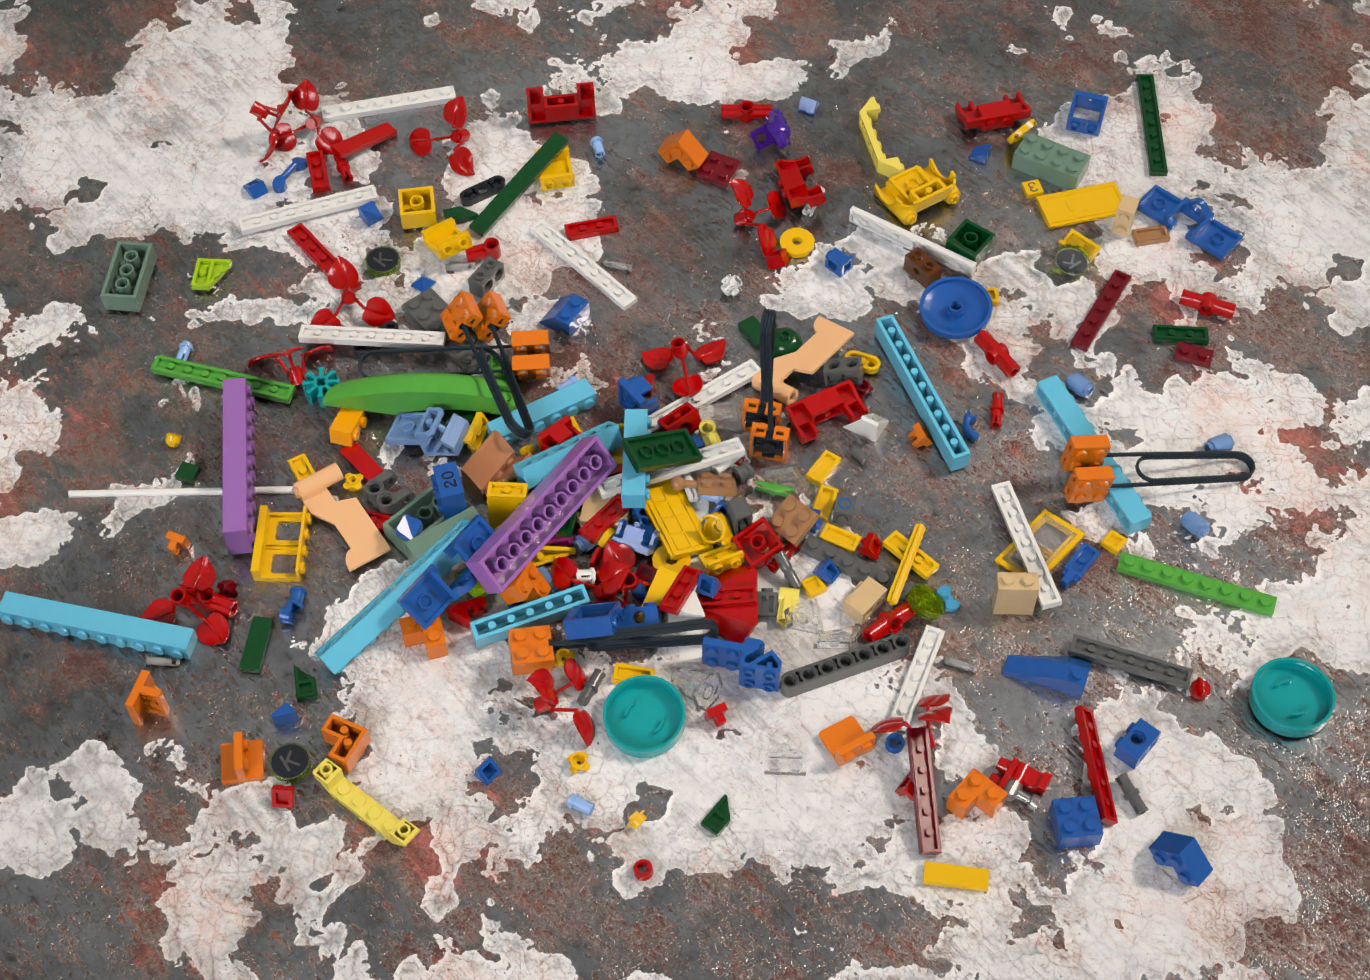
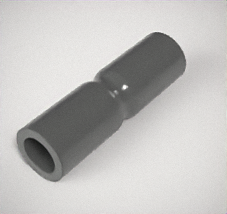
(786, 567)

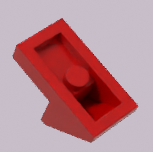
(462, 611)

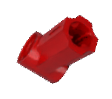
(481, 251)

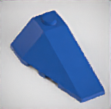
(1054, 672)

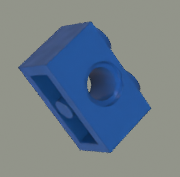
(651, 613)
(1134, 753)

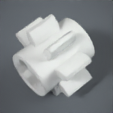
(731, 285)

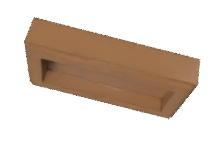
(1150, 235)

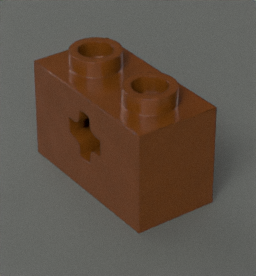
(922, 267)

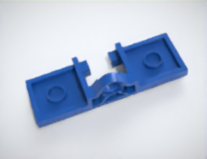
(1209, 235)
(429, 593)

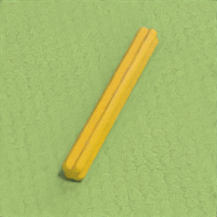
(905, 564)

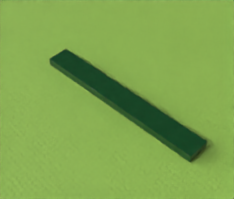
(1151, 125)
(519, 184)

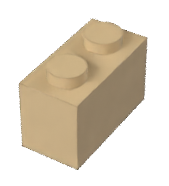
(1125, 215)
(864, 600)

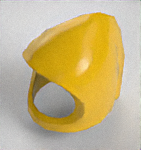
(716, 529)

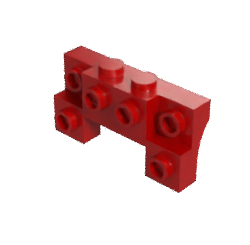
(561, 107)
(994, 114)
(792, 183)
(824, 406)

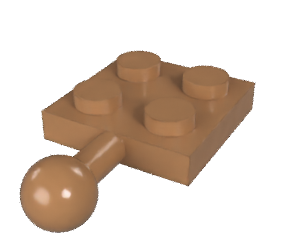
(708, 484)
(792, 521)

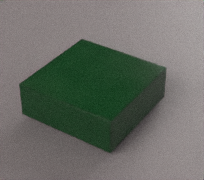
(187, 473)

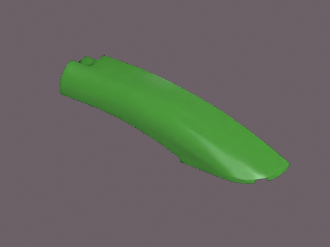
(417, 392)

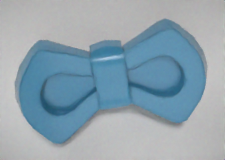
(951, 604)

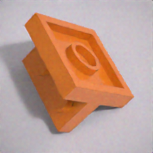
(146, 698)
(242, 760)

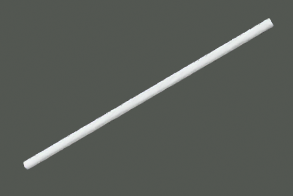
(171, 492)

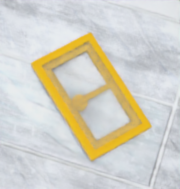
(1053, 538)

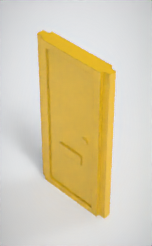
(1079, 205)
(676, 520)

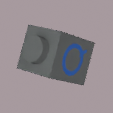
(844, 509)

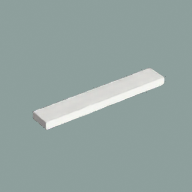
(917, 674)

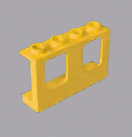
(267, 546)

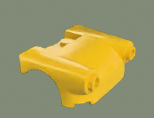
(917, 190)

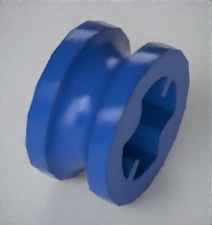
(888, 744)

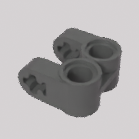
(380, 485)

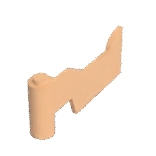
(807, 359)
(347, 516)

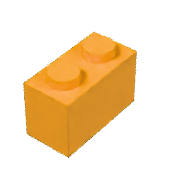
(347, 426)

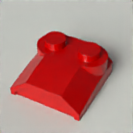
(755, 540)

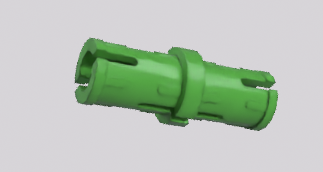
(773, 488)

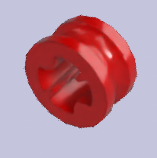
(645, 876)

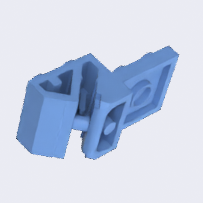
(428, 432)

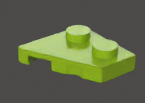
(209, 272)

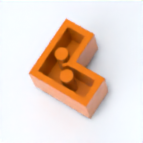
(684, 148)
(526, 587)
(432, 636)
(347, 740)
(976, 791)

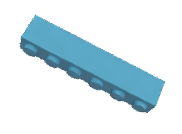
(550, 409)
(538, 466)
(634, 484)
(534, 613)

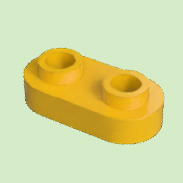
(867, 360)

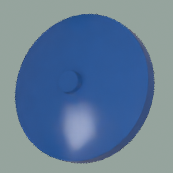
(955, 307)

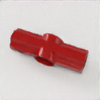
(745, 111)
(1207, 304)
(997, 354)
(217, 602)
(888, 623)

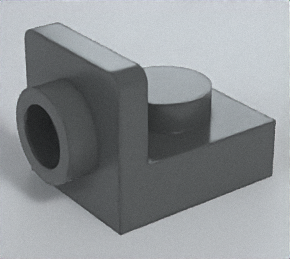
(767, 602)

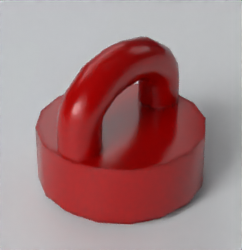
(1200, 689)

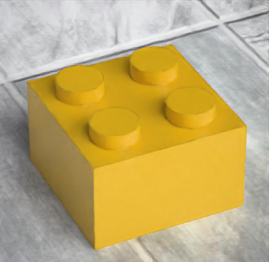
(417, 207)

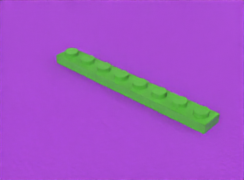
(214, 377)
(1197, 584)

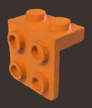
(847, 740)

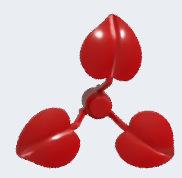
(306, 98)
(262, 111)
(461, 160)
(744, 195)
(344, 275)
(295, 373)
(686, 386)
(625, 555)
(611, 574)
(200, 576)
(548, 699)
(937, 714)

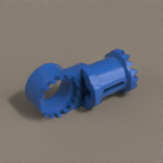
(293, 605)

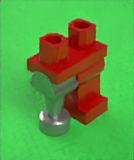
(1018, 777)

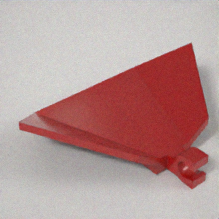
(734, 604)

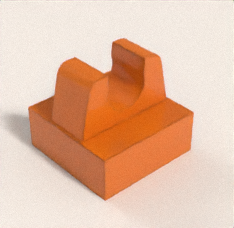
(921, 434)
(177, 542)

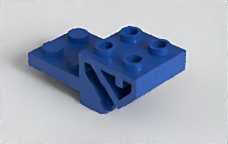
(754, 666)

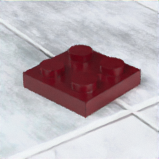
(718, 169)

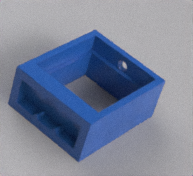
(1081, 100)
(593, 620)

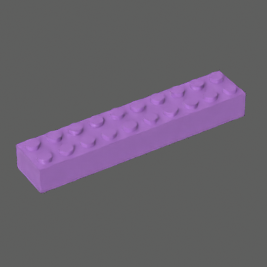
(238, 466)
(541, 515)

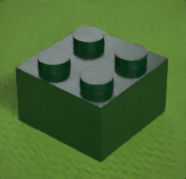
(971, 241)

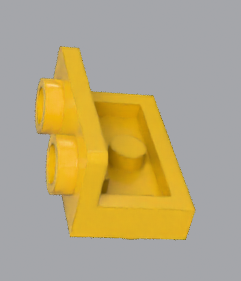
(1075, 238)
(721, 559)

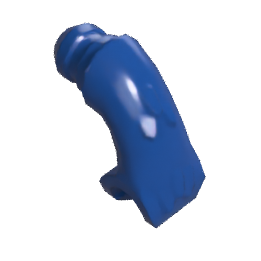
(967, 429)
(637, 517)

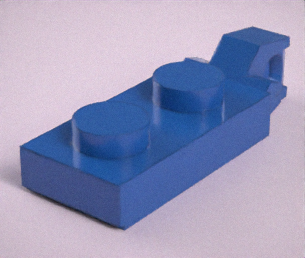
(1079, 565)

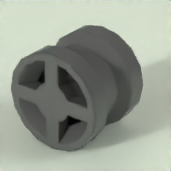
(742, 472)

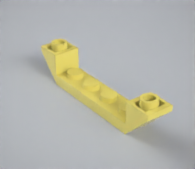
(887, 167)
(376, 816)

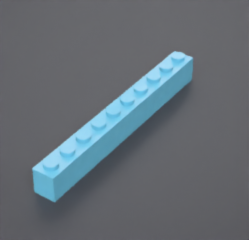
(922, 393)
(1072, 422)
(384, 608)
(98, 625)

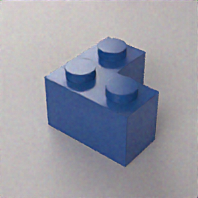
(1183, 855)

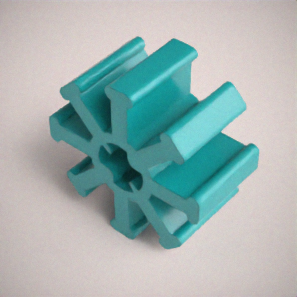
(317, 386)

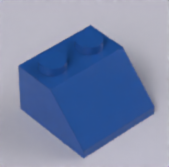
(567, 314)

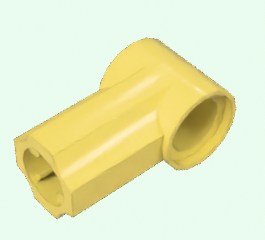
(711, 437)
(787, 598)

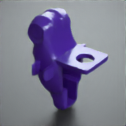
(775, 130)

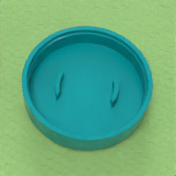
(1291, 697)
(644, 716)

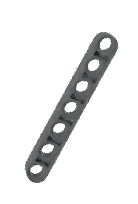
(840, 672)

